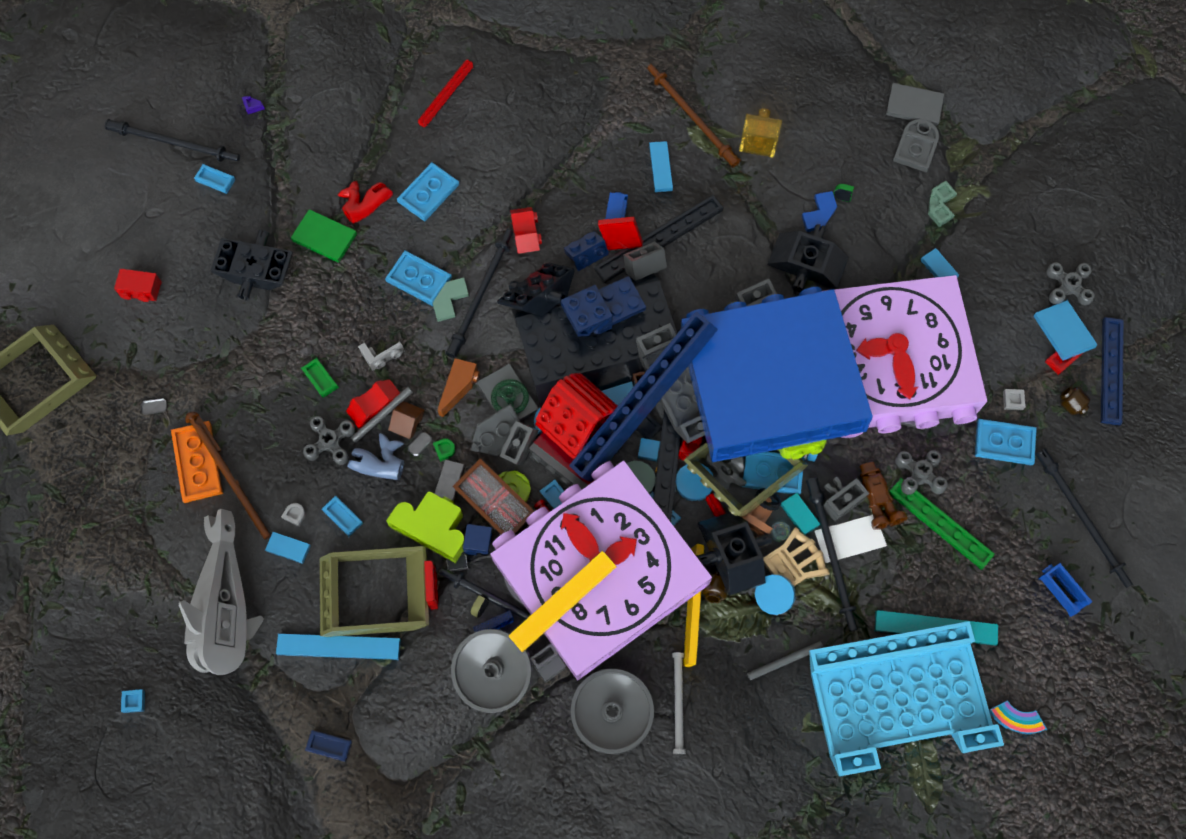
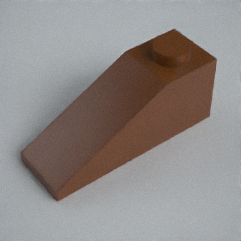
(459, 383)

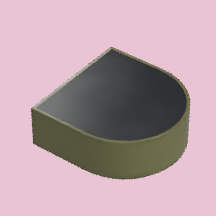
(479, 606)

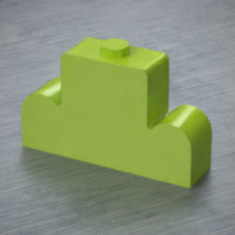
(431, 525)

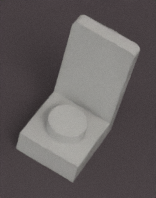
(379, 361)

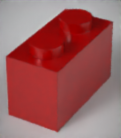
(137, 285)

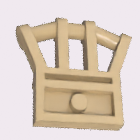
(782, 562)

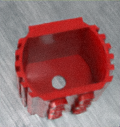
(574, 413)

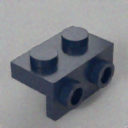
(586, 250)

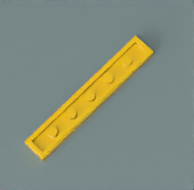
(562, 601)
(692, 622)

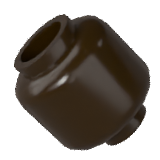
(1075, 400)
(715, 591)

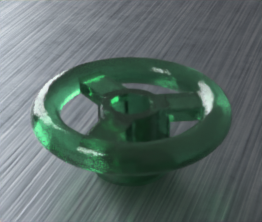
(510, 390)

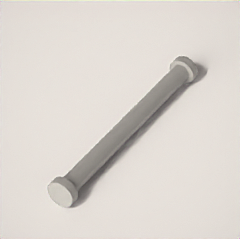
(678, 683)

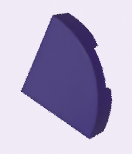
(252, 105)

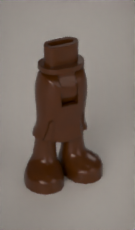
(880, 497)

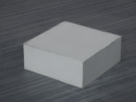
(1014, 399)

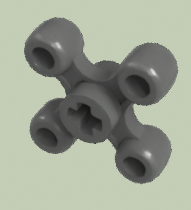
(1070, 283)
(325, 435)
(921, 472)

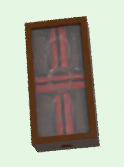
(493, 499)

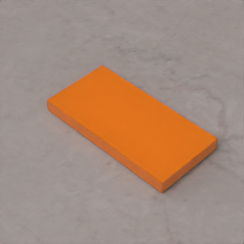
(195, 466)

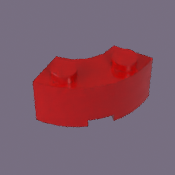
(525, 230)
(373, 401)

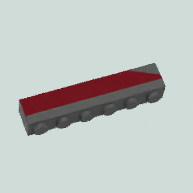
(555, 461)

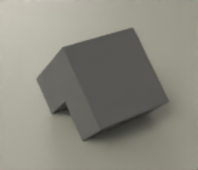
(548, 663)

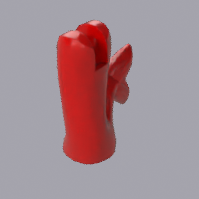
(372, 200)

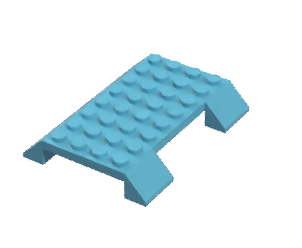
(899, 694)

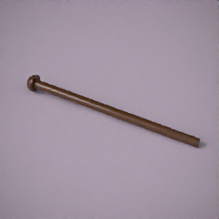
(213, 448)

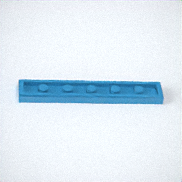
(338, 646)

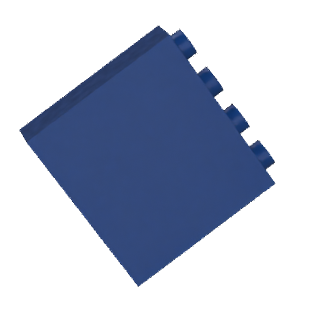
(777, 376)

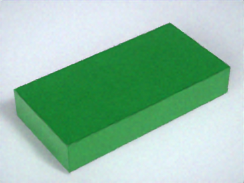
(319, 377)

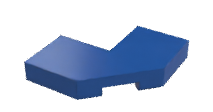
(826, 207)

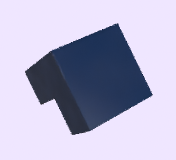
(477, 539)

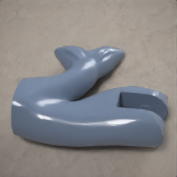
(372, 466)

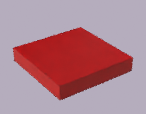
(620, 233)
(431, 585)

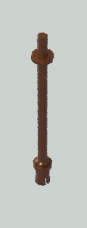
(724, 150)

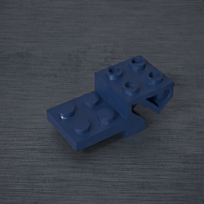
(600, 309)

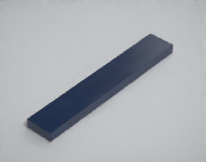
(1112, 371)

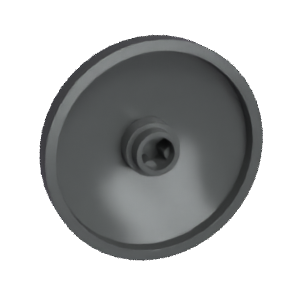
(491, 671)
(612, 711)

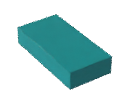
(800, 514)

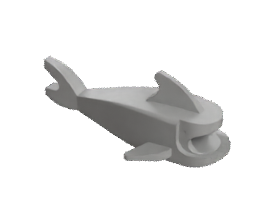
(217, 613)

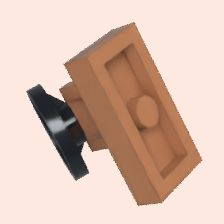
(758, 517)

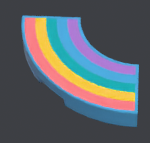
(1017, 720)

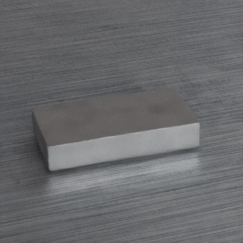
(449, 476)

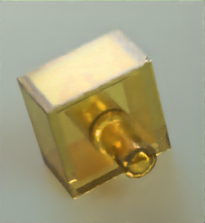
(760, 134)

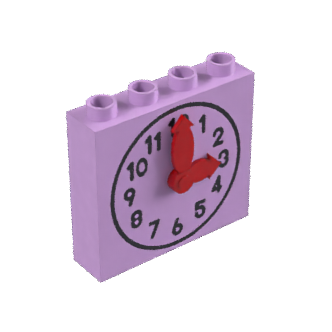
(913, 352)
(621, 519)

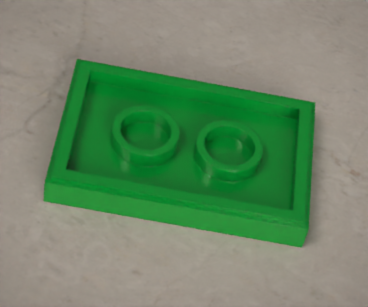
(323, 236)

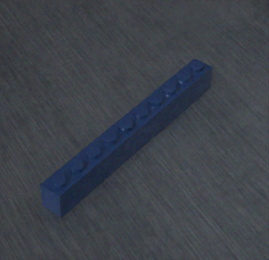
(644, 396)

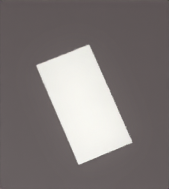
(852, 538)

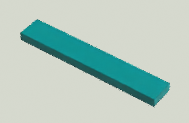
(902, 623)

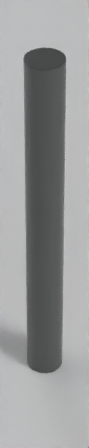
(380, 415)
(783, 661)

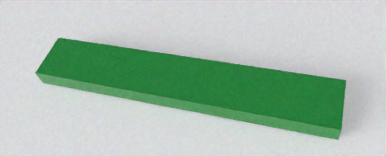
(943, 526)

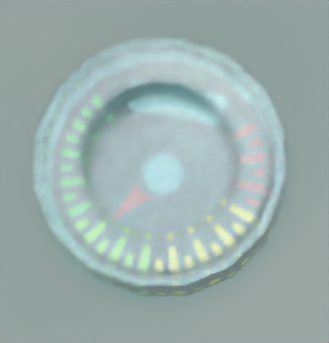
(780, 531)

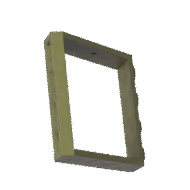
(65, 356)
(723, 495)
(416, 591)

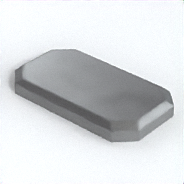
(153, 406)
(420, 443)

